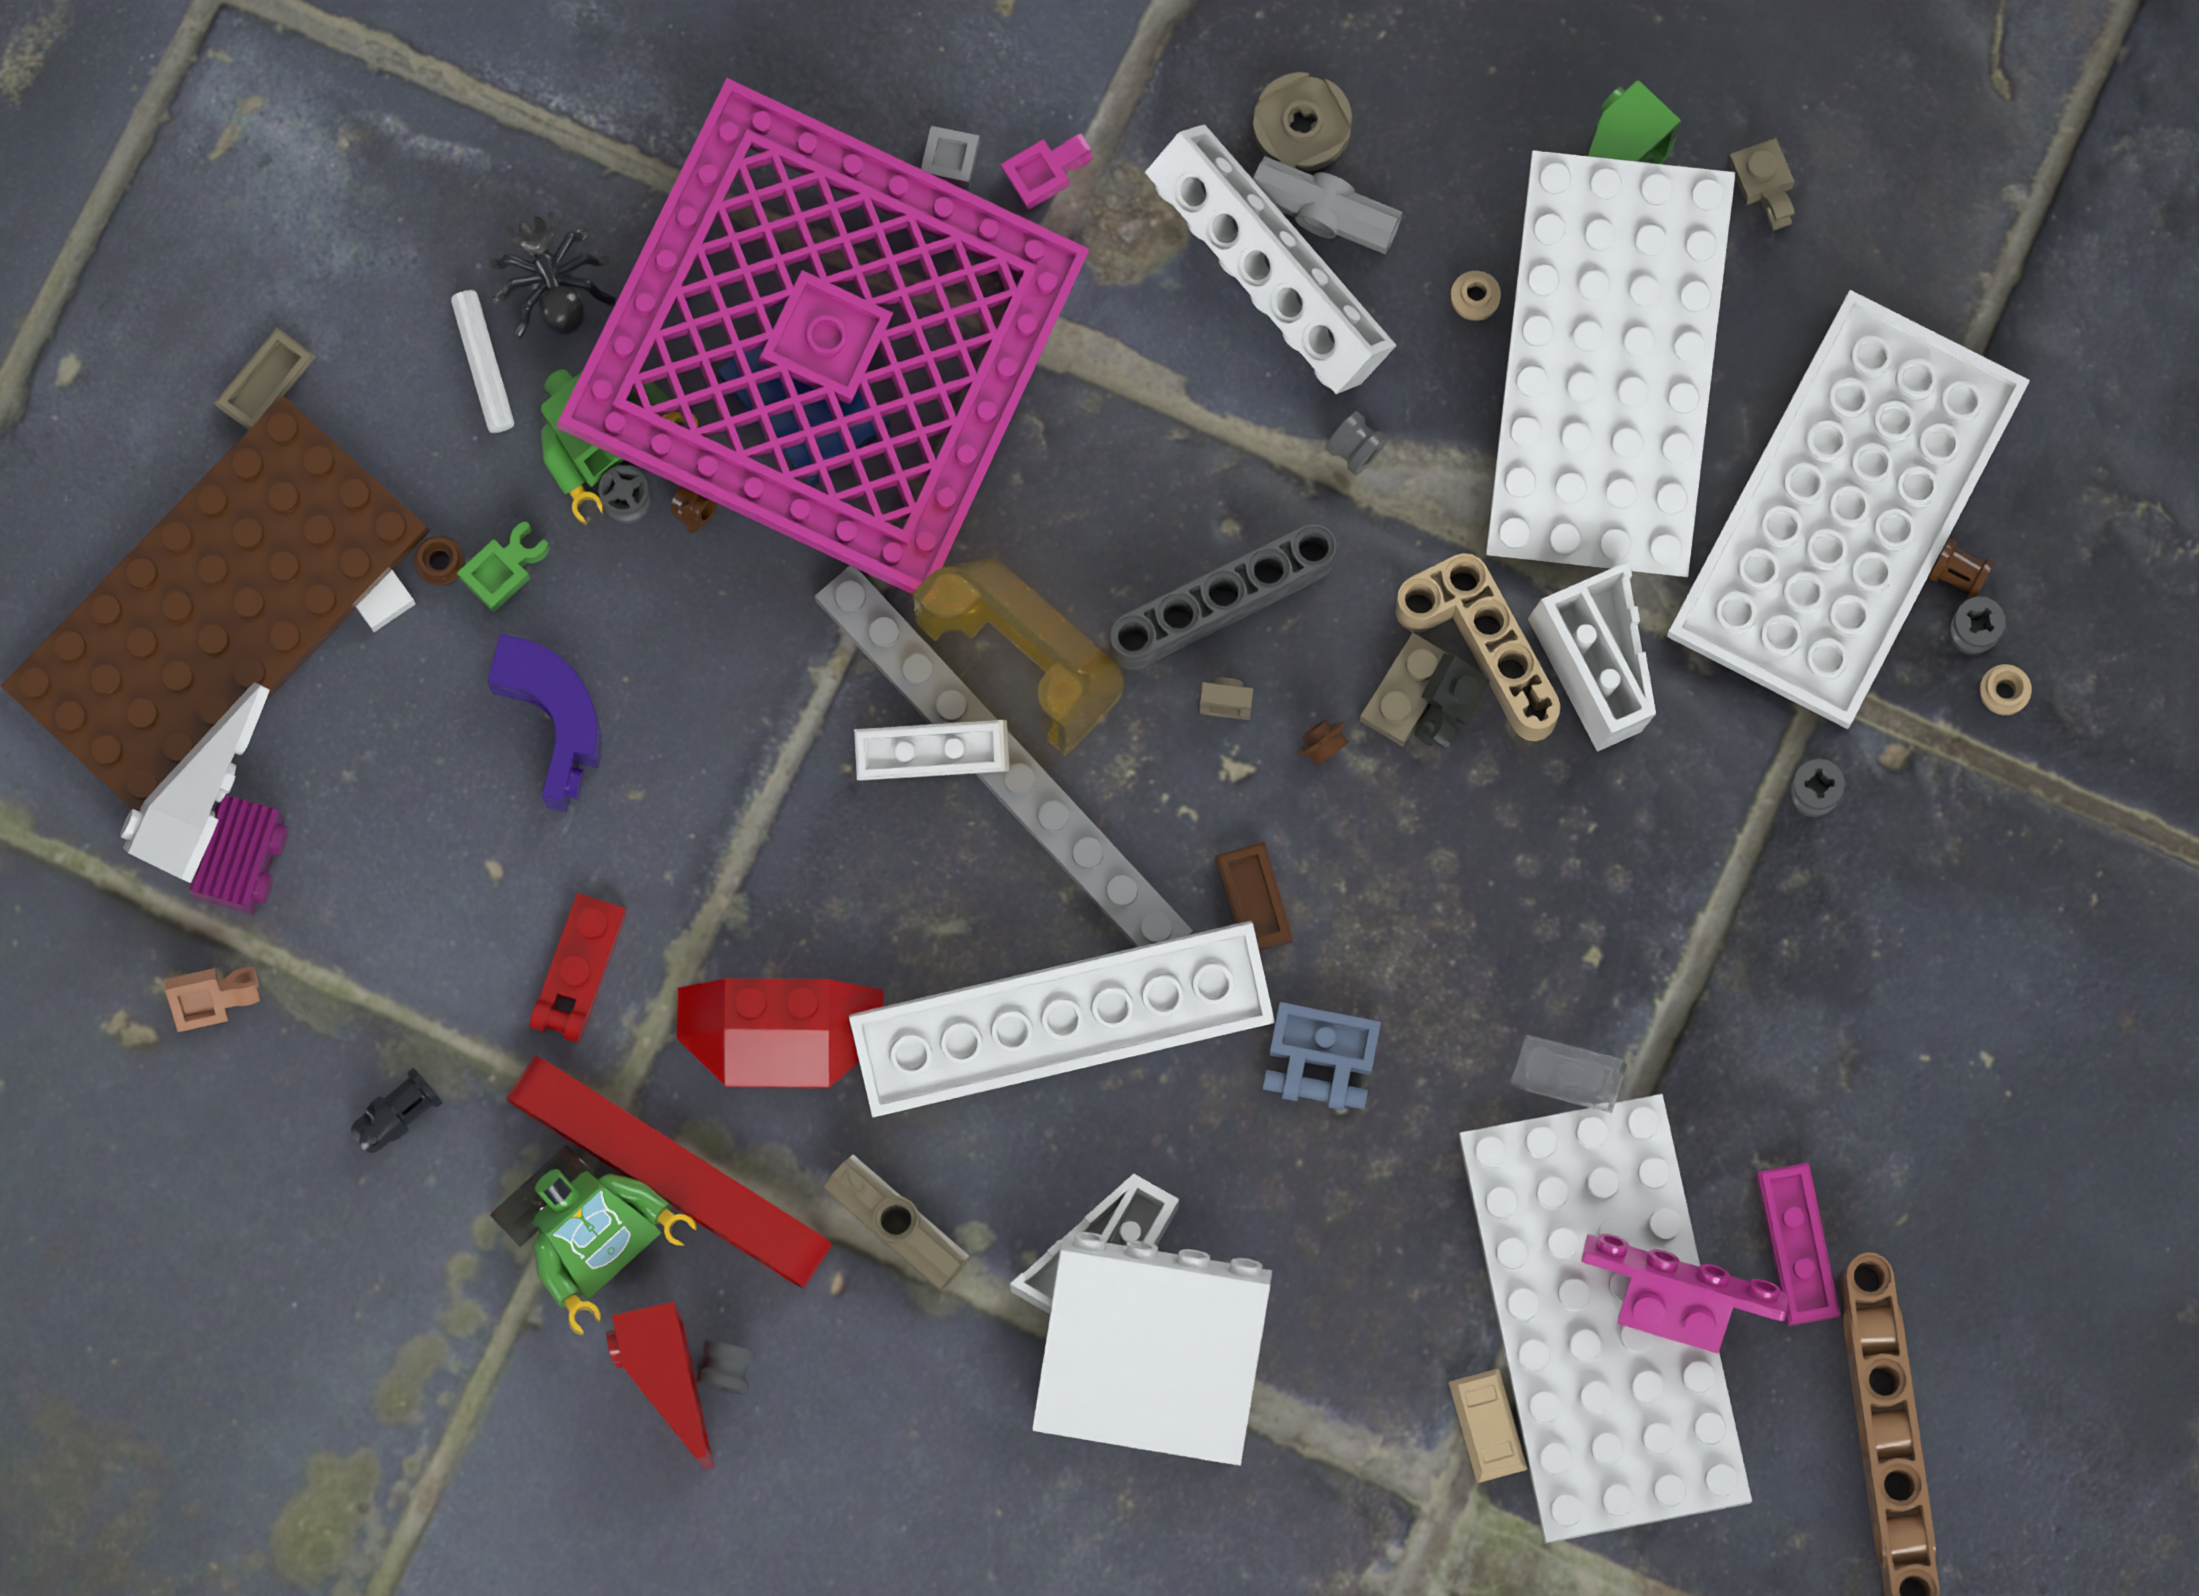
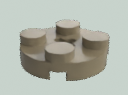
(1310, 97)

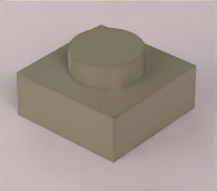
(1226, 699)

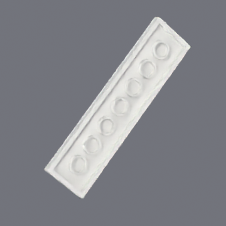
(1061, 1018)

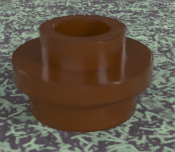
(429, 550)

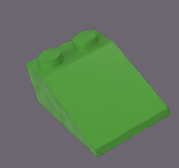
(1635, 127)

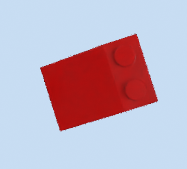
(657, 1358)

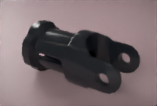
(390, 1116)

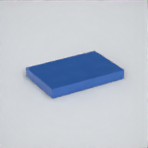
(816, 413)

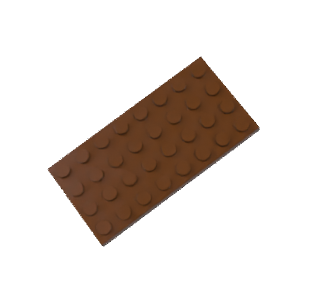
(215, 599)

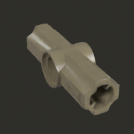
(872, 1199)

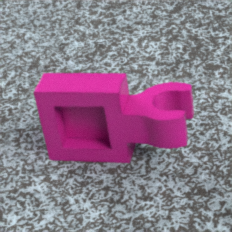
(1040, 172)

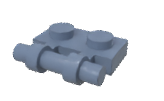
(1326, 1041)

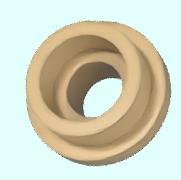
(1470, 308)
(2015, 679)

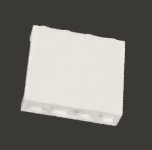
(1152, 1348)

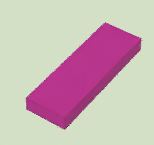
(1798, 1243)

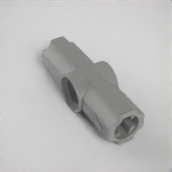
(1328, 205)

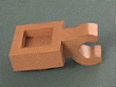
(203, 1000)

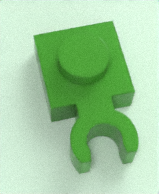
(498, 571)

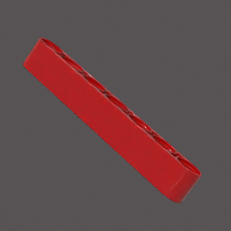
(670, 1171)

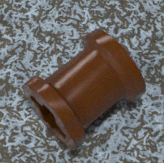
(1961, 569)

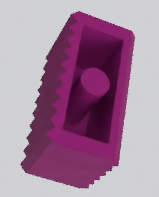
(239, 855)

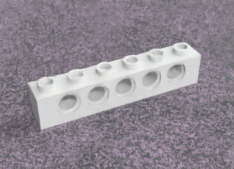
(1294, 265)

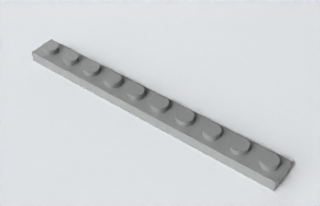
(1025, 788)

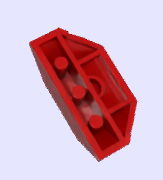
(773, 1029)

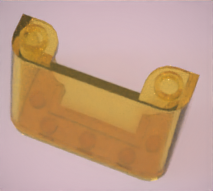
(1079, 676)

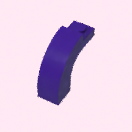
(544, 679)

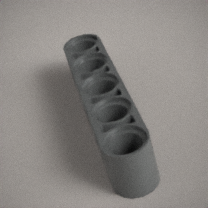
(1236, 576)

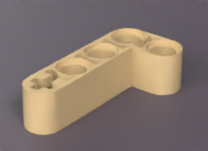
(1487, 649)

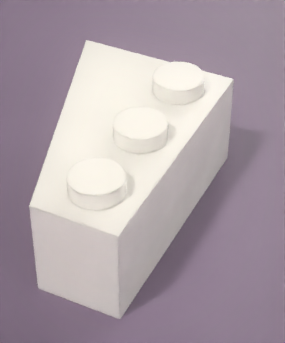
(1598, 654)
(1128, 1214)

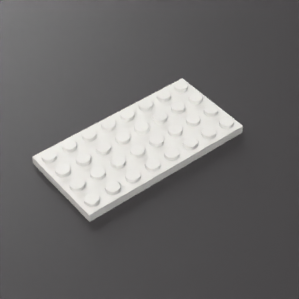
(1610, 363)
(1848, 509)
(1607, 1414)

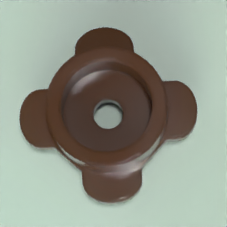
(692, 509)
(1323, 741)

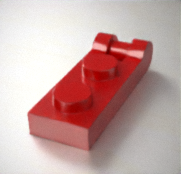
(578, 966)

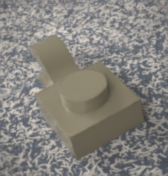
(1765, 177)

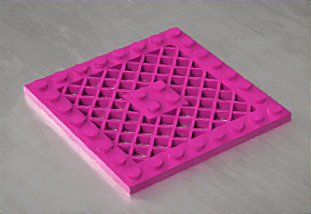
(823, 338)

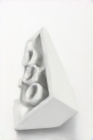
(178, 815)

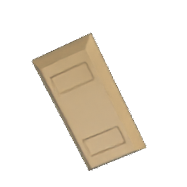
(1488, 1425)

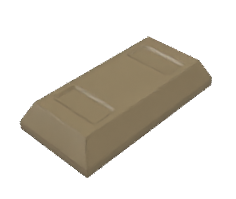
(265, 379)

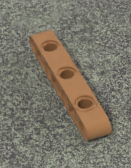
(1888, 1429)

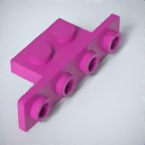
(1678, 1297)

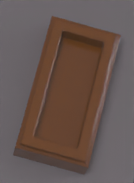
(1254, 894)

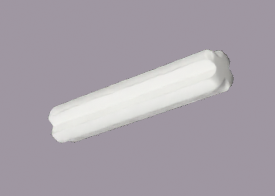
(482, 361)

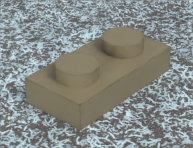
(1398, 700)

